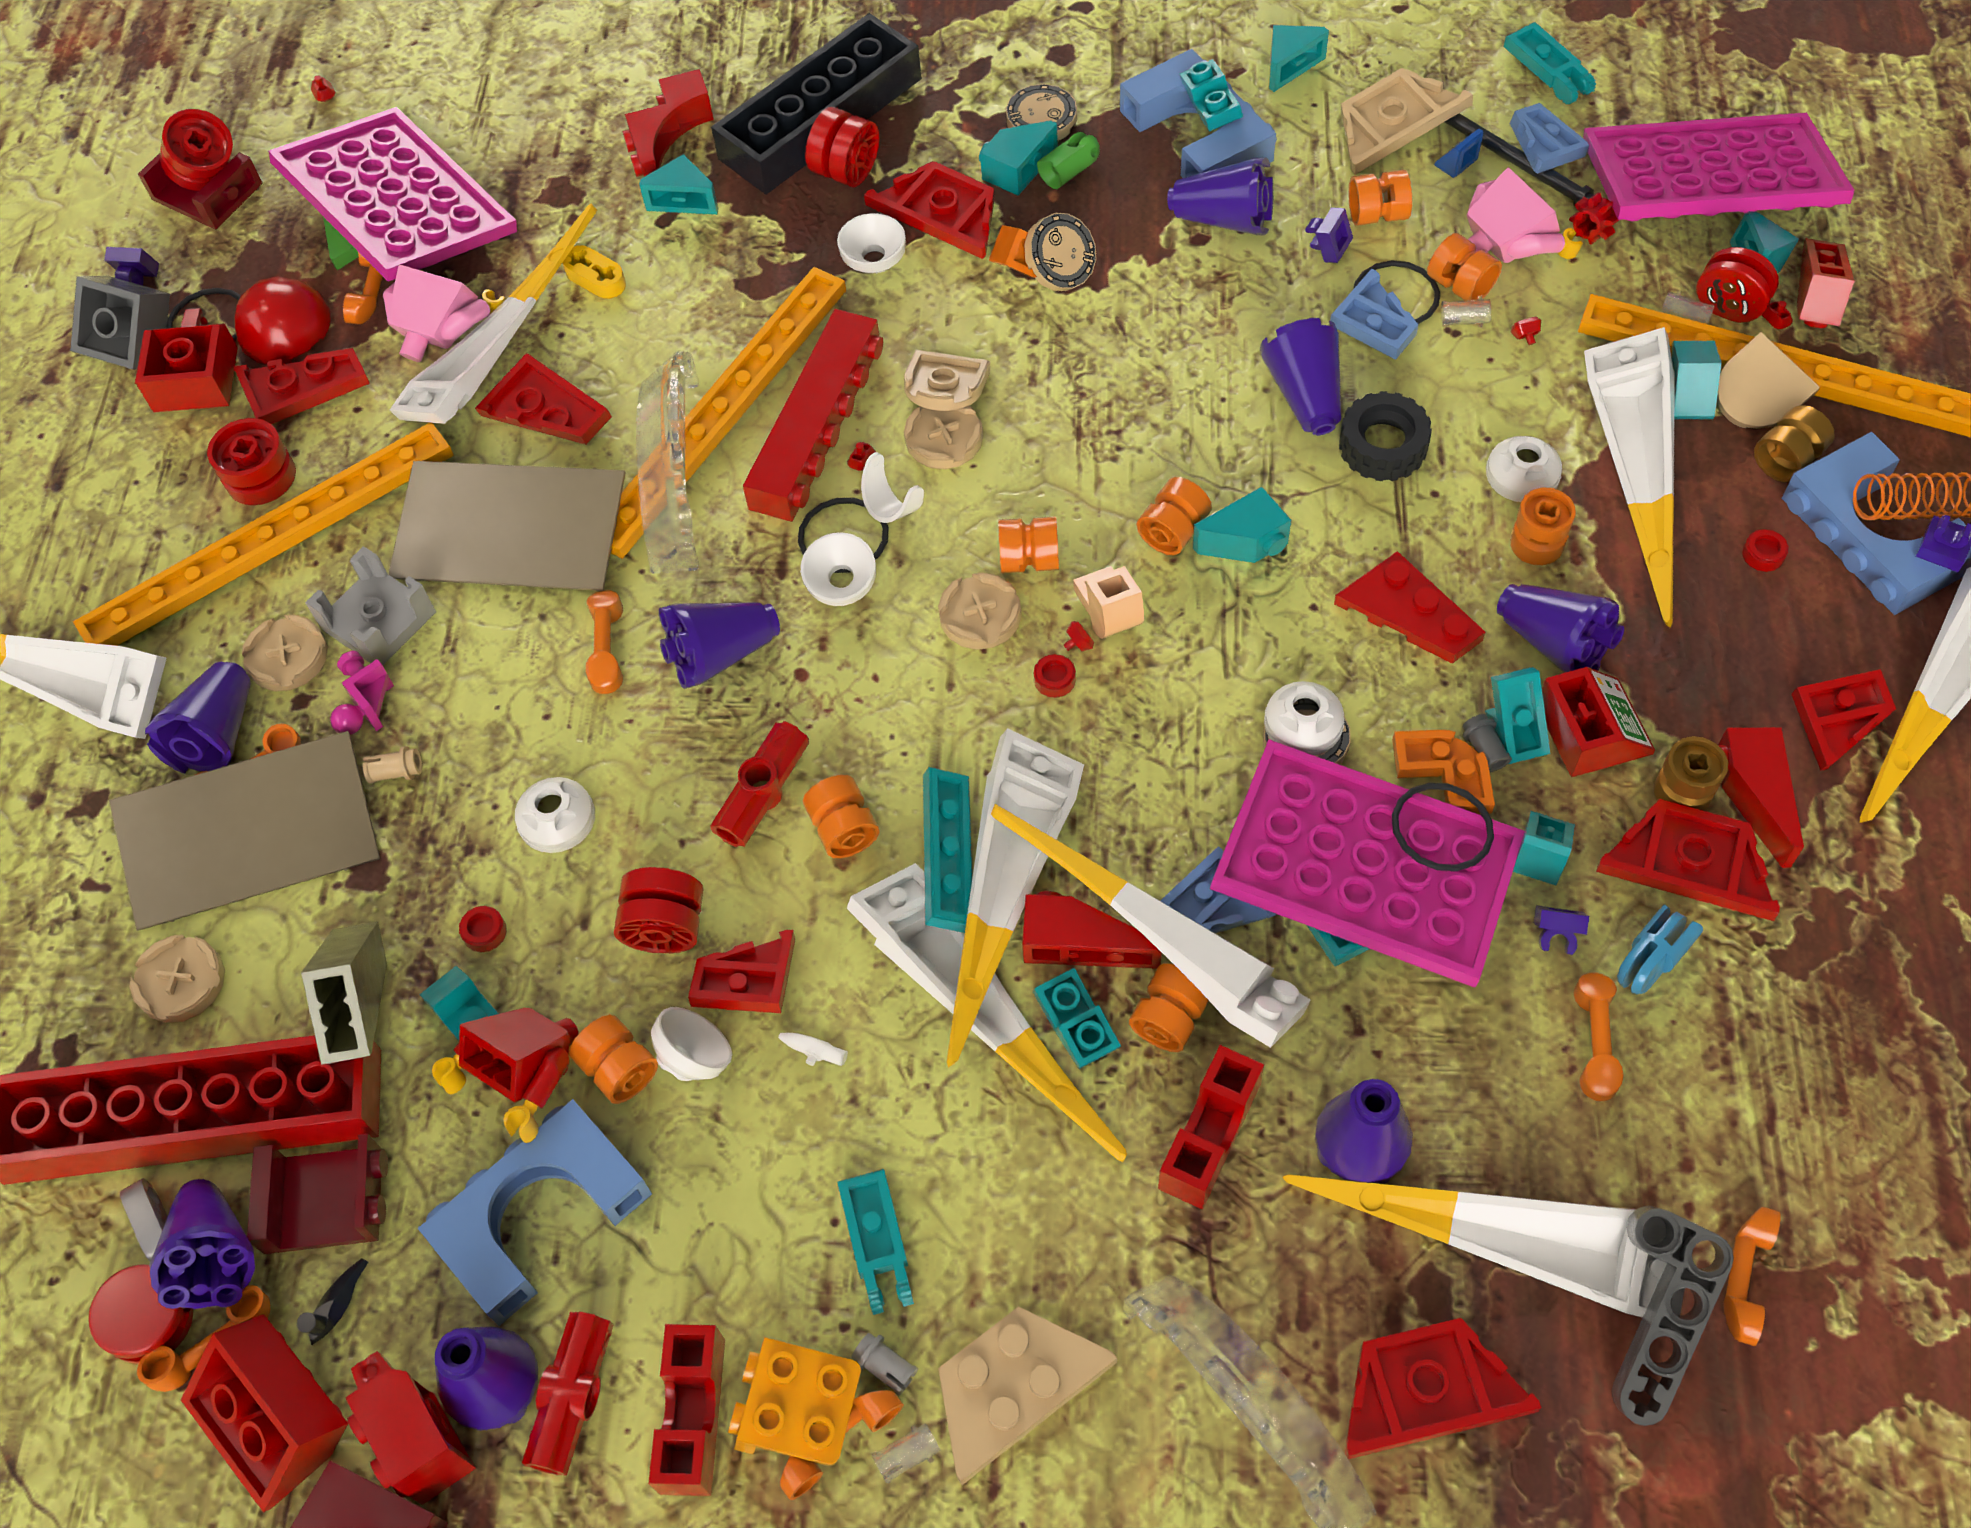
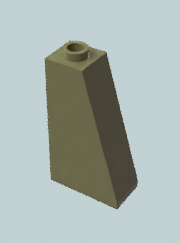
(345, 991)

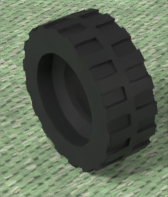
(1389, 410)

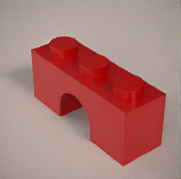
(1212, 1127)
(692, 1381)

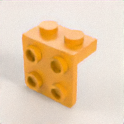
(795, 1402)

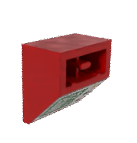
(1592, 721)

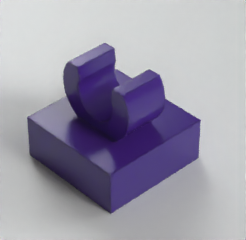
(1332, 234)
(131, 263)
(1945, 543)
(1561, 922)

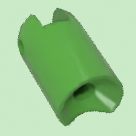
(1068, 159)

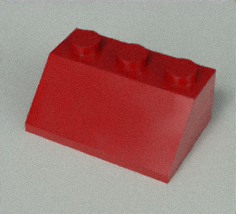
(262, 1410)

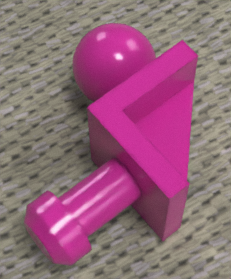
(365, 689)

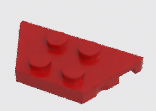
(941, 205)
(1695, 858)
(1429, 1387)

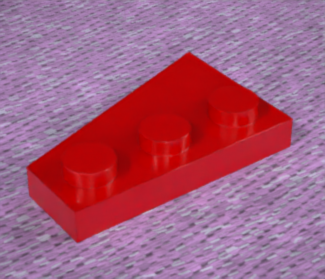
(294, 387)
(1411, 604)

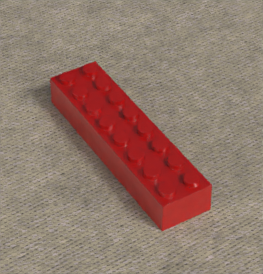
(182, 1108)

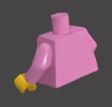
(1516, 221)
(433, 310)

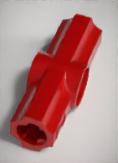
(748, 803)
(568, 1393)

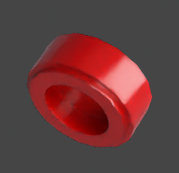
(1765, 550)
(1054, 675)
(482, 929)

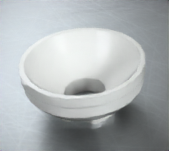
(870, 234)
(1516, 478)
(835, 553)
(1305, 733)
(560, 828)
(689, 1045)

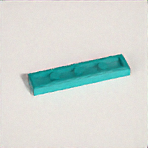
(947, 849)

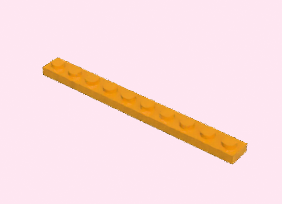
(1837, 378)
(739, 387)
(261, 539)

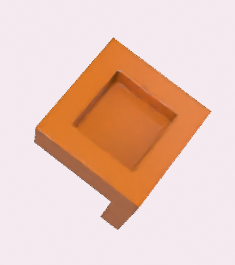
(1010, 250)

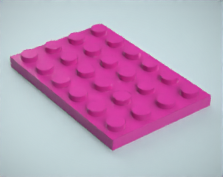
(1716, 166)
(392, 192)
(1325, 854)

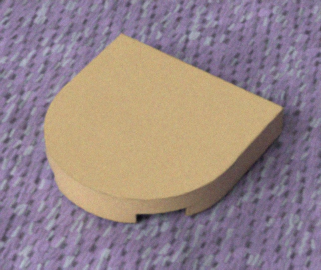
(944, 380)
(1761, 385)

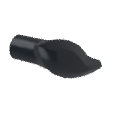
(331, 1305)

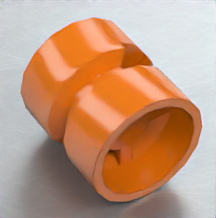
(1367, 201)
(1460, 266)
(1171, 520)
(1542, 526)
(1028, 544)
(839, 815)
(1169, 1011)
(614, 1060)

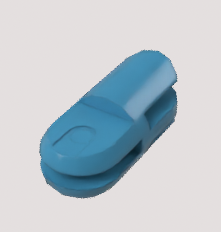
(1657, 949)

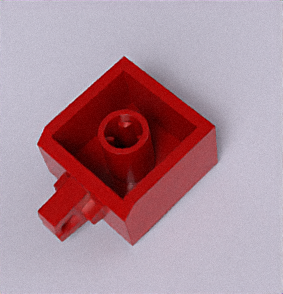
(187, 365)
(406, 1430)

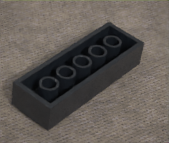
(852, 72)

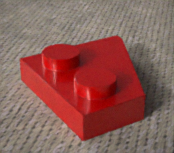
(1842, 712)
(744, 977)

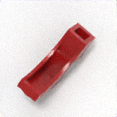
(655, 129)

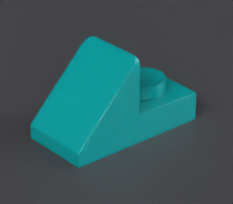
(1520, 714)
(456, 1000)

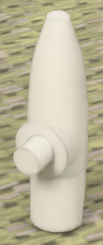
(814, 1048)

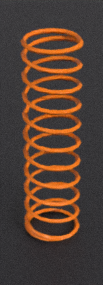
(1948, 491)

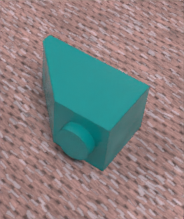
(1013, 154)
(1244, 529)

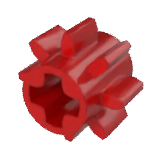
(1594, 218)

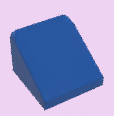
(1461, 155)

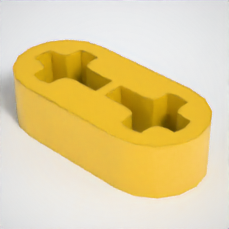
(598, 266)

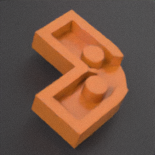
(1441, 754)

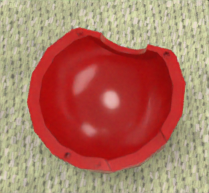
(280, 319)

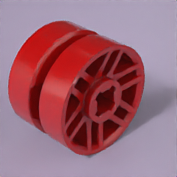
(842, 146)
(194, 147)
(251, 461)
(658, 910)

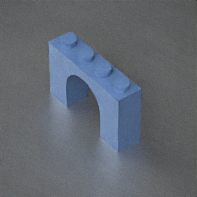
(1161, 94)
(1824, 501)
(469, 1225)

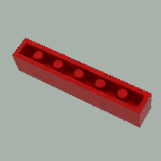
(813, 416)

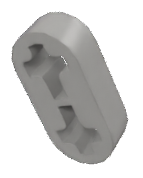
(145, 1214)

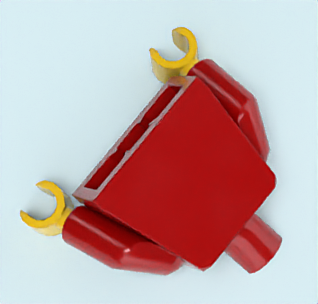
(515, 1055)

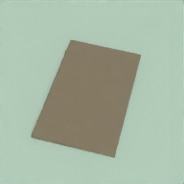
(508, 525)
(243, 830)

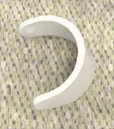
(879, 497)

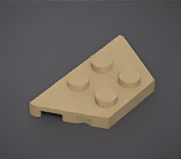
(1396, 114)
(1013, 1383)

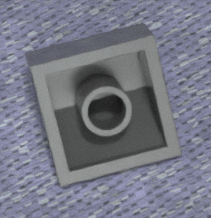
(113, 317)

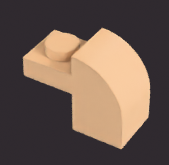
(1110, 600)

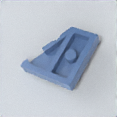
(1546, 138)
(1375, 317)
(1207, 907)

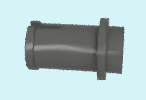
(1481, 733)

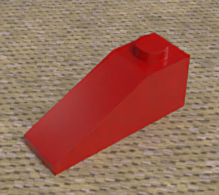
(1823, 283)
(1763, 788)
(1074, 933)

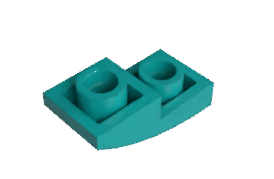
(1210, 94)
(1076, 1018)

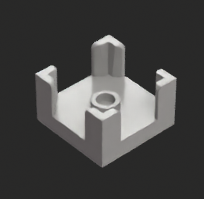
(375, 612)

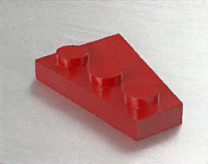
(544, 403)

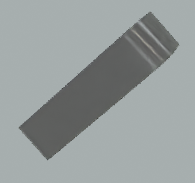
(1660, 1319)

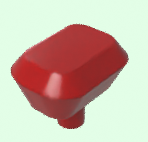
(322, 89)
(1778, 315)
(1527, 329)
(860, 455)
(1079, 637)

